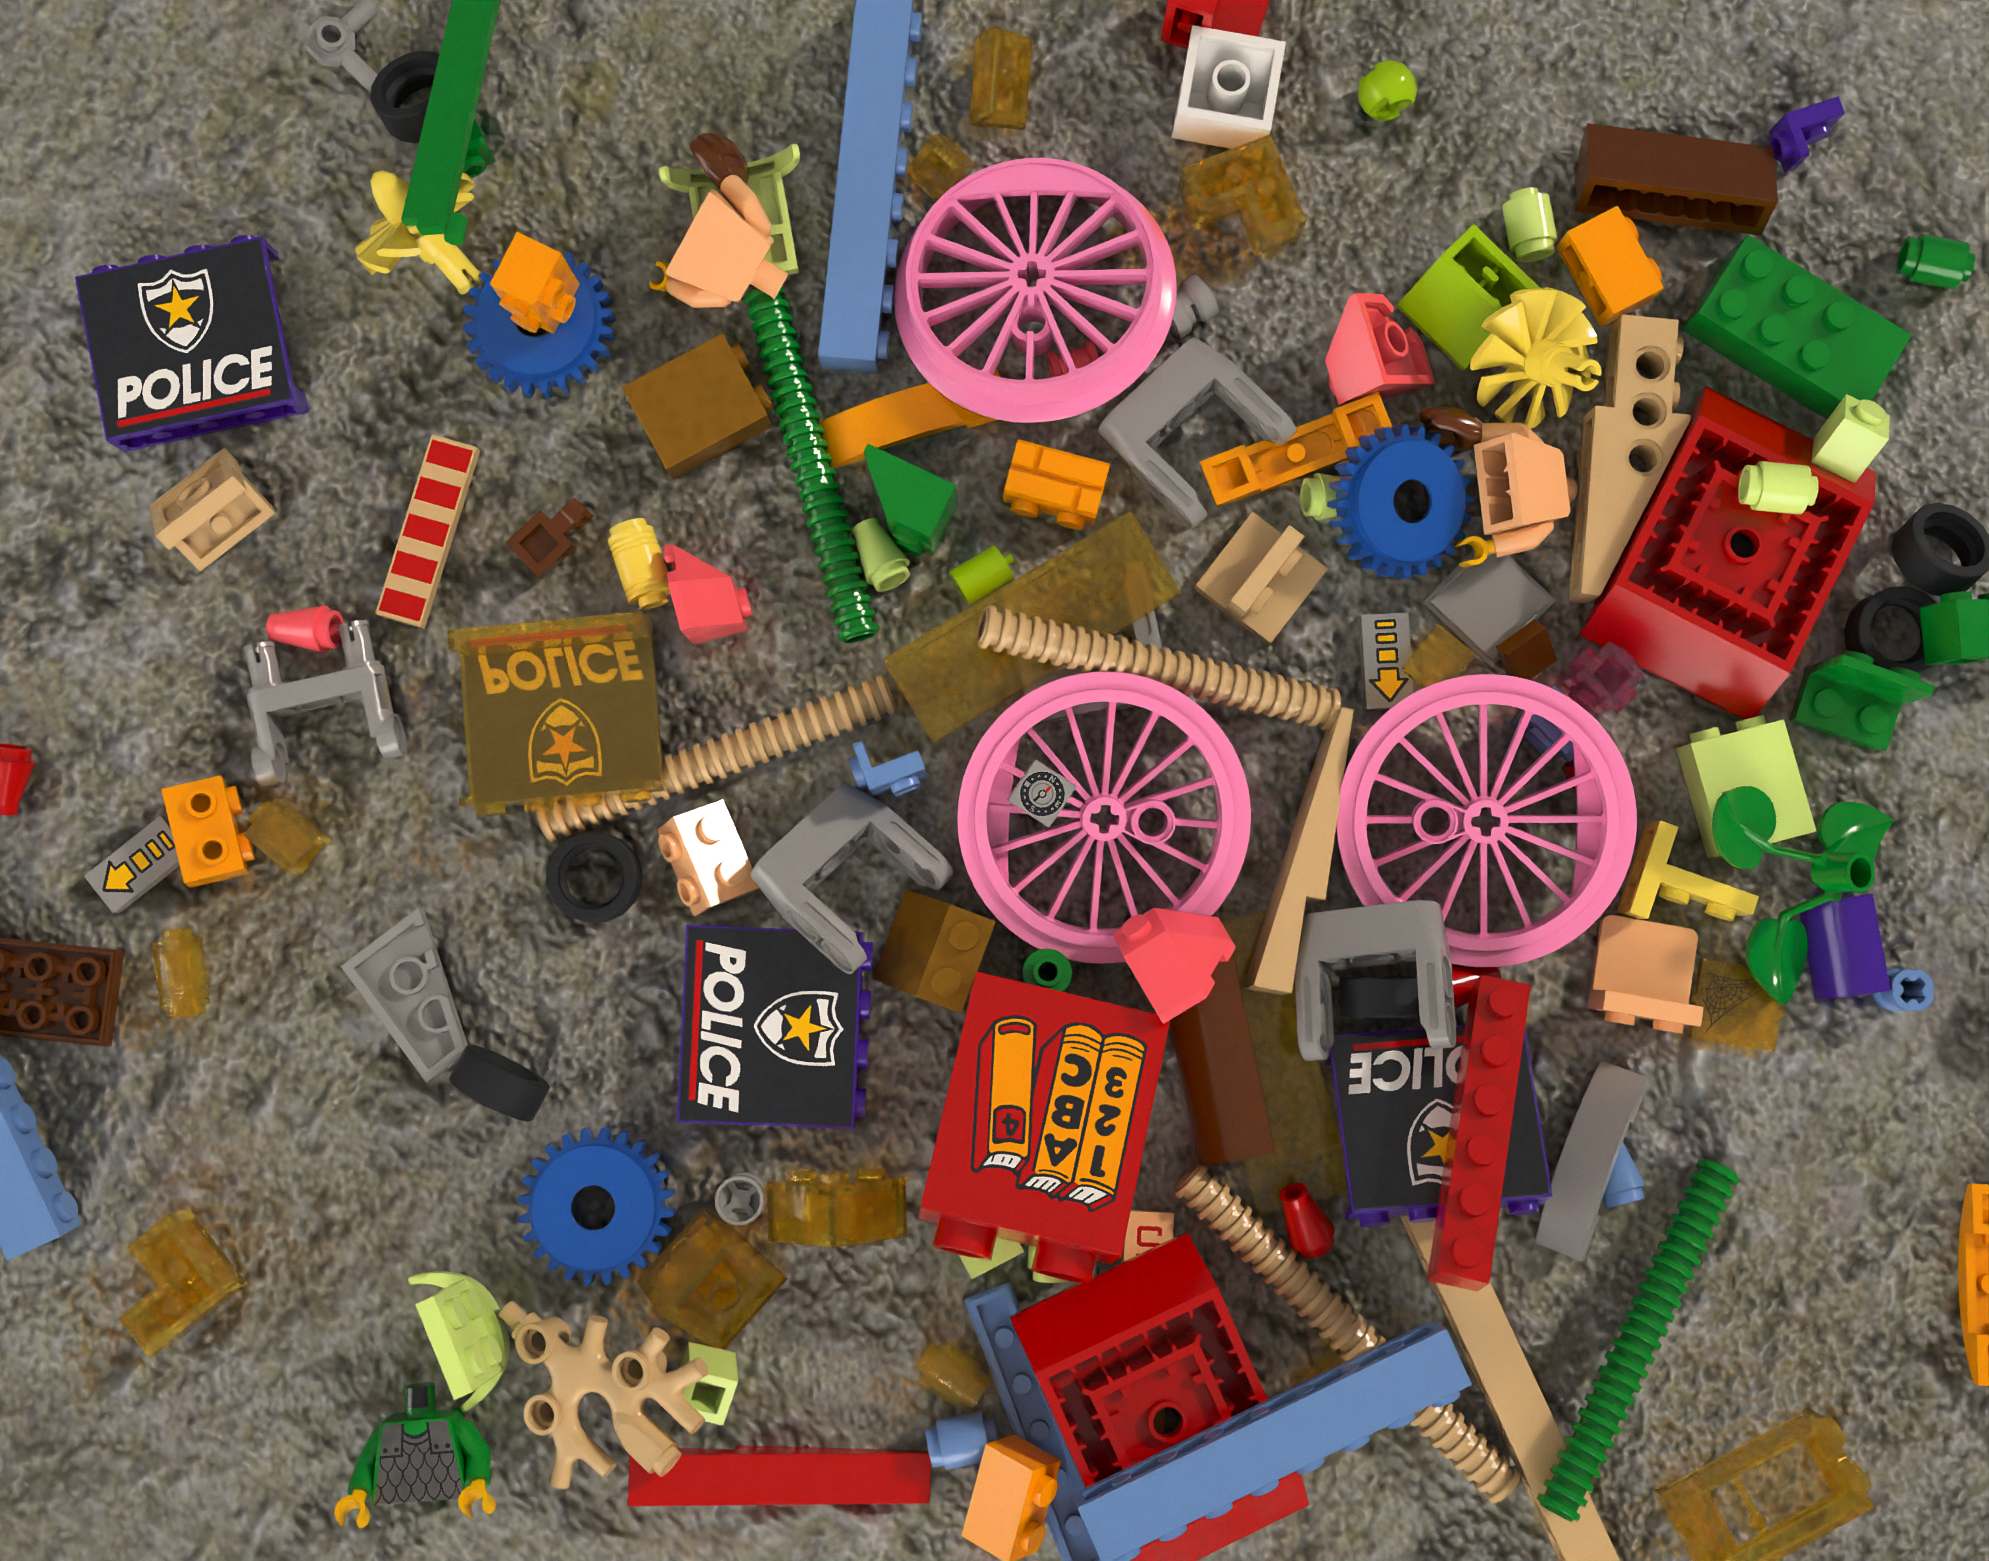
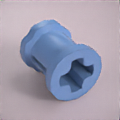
(1917, 987)

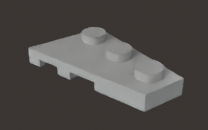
(410, 994)

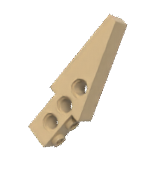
(1609, 489)

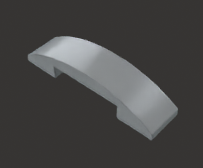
(1589, 1159)

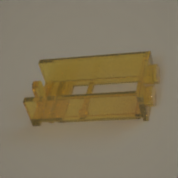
(1705, 1530)

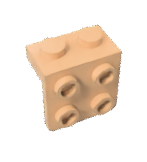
(1644, 973)

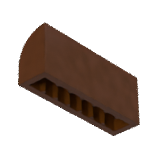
(1676, 179)
(1222, 1074)

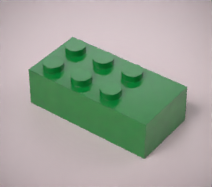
(1794, 329)

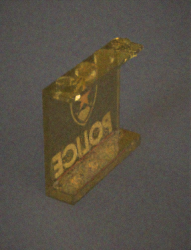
(559, 712)

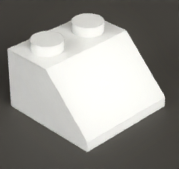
(1227, 88)

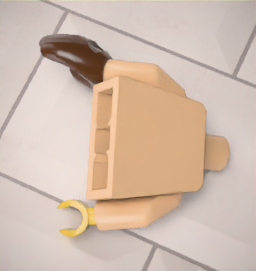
(727, 237)
(1518, 480)

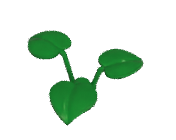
(1851, 837)

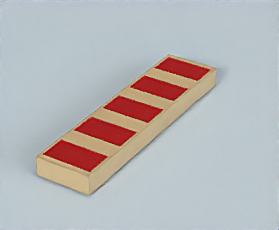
(427, 531)

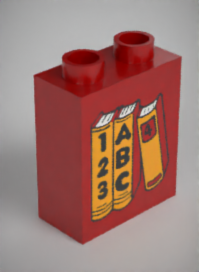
(1043, 1126)

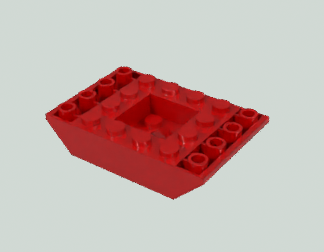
(1693, 605)
(1140, 1343)

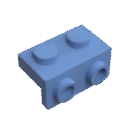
(898, 775)

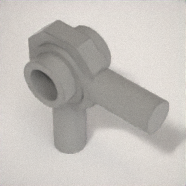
(333, 41)

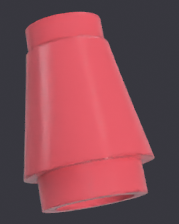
(306, 628)

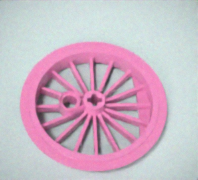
(1056, 278)
(986, 810)
(1602, 818)

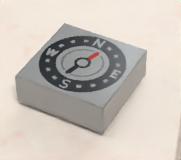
(1041, 792)

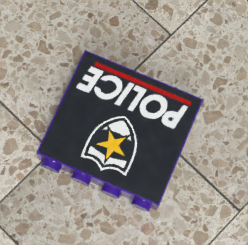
(188, 344)
(770, 1031)
(1396, 1124)

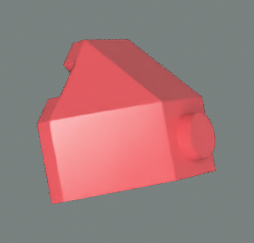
(1375, 353)
(704, 598)
(1174, 956)

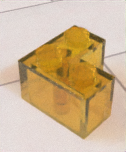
(1245, 183)
(836, 1208)
(190, 1280)

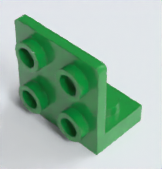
(1855, 698)

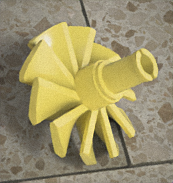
(392, 239)
(1540, 344)

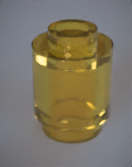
(952, 1374)

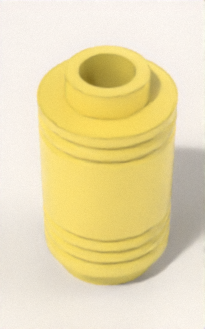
(639, 563)

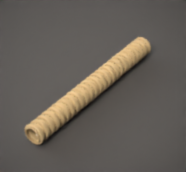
(1183, 673)
(737, 751)

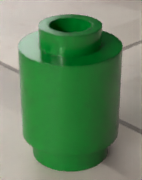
(1935, 261)
(1049, 958)

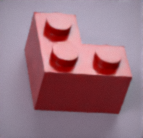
(1226, 15)

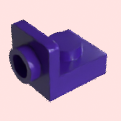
(1802, 128)

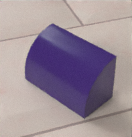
(1845, 948)

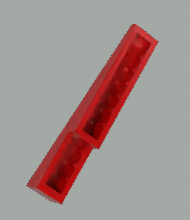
(785, 1477)

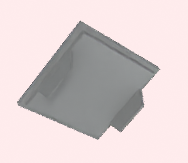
(1488, 603)

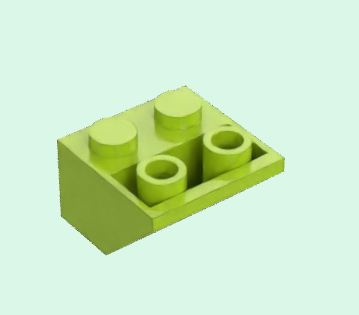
(1461, 292)

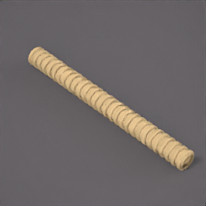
(1338, 1324)

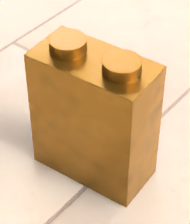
(699, 405)

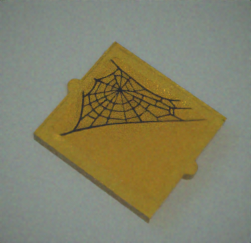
(1734, 1007)

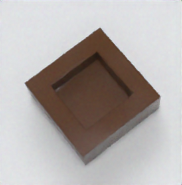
(1527, 651)

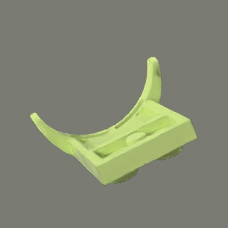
(767, 183)
(464, 1334)

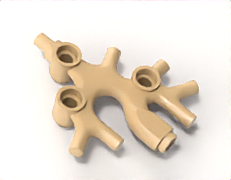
(623, 1383)

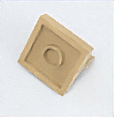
(209, 511)
(1261, 577)

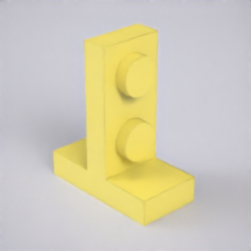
(1676, 885)

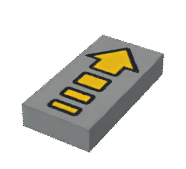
(1383, 653)
(135, 866)

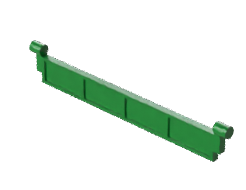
(450, 121)

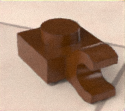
(545, 541)

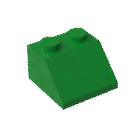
(912, 501)

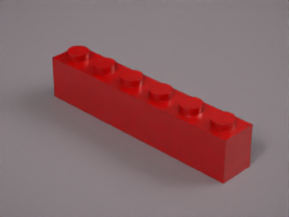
(1479, 1134)

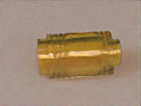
(181, 974)

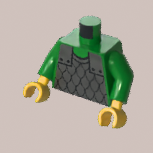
(420, 1459)

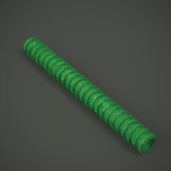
(811, 465)
(1638, 1339)

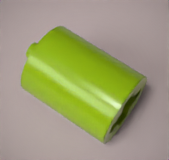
(982, 574)

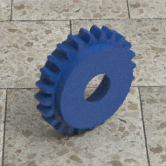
(544, 359)
(1367, 496)
(636, 1195)

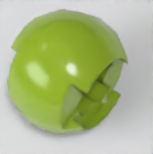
(1387, 90)

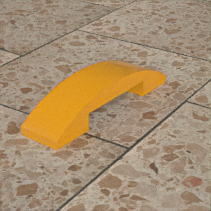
(894, 421)
(1313, 448)
(1974, 1280)

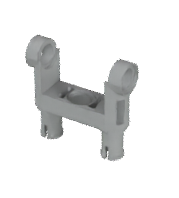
(273, 699)

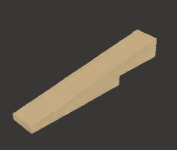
(1304, 866)

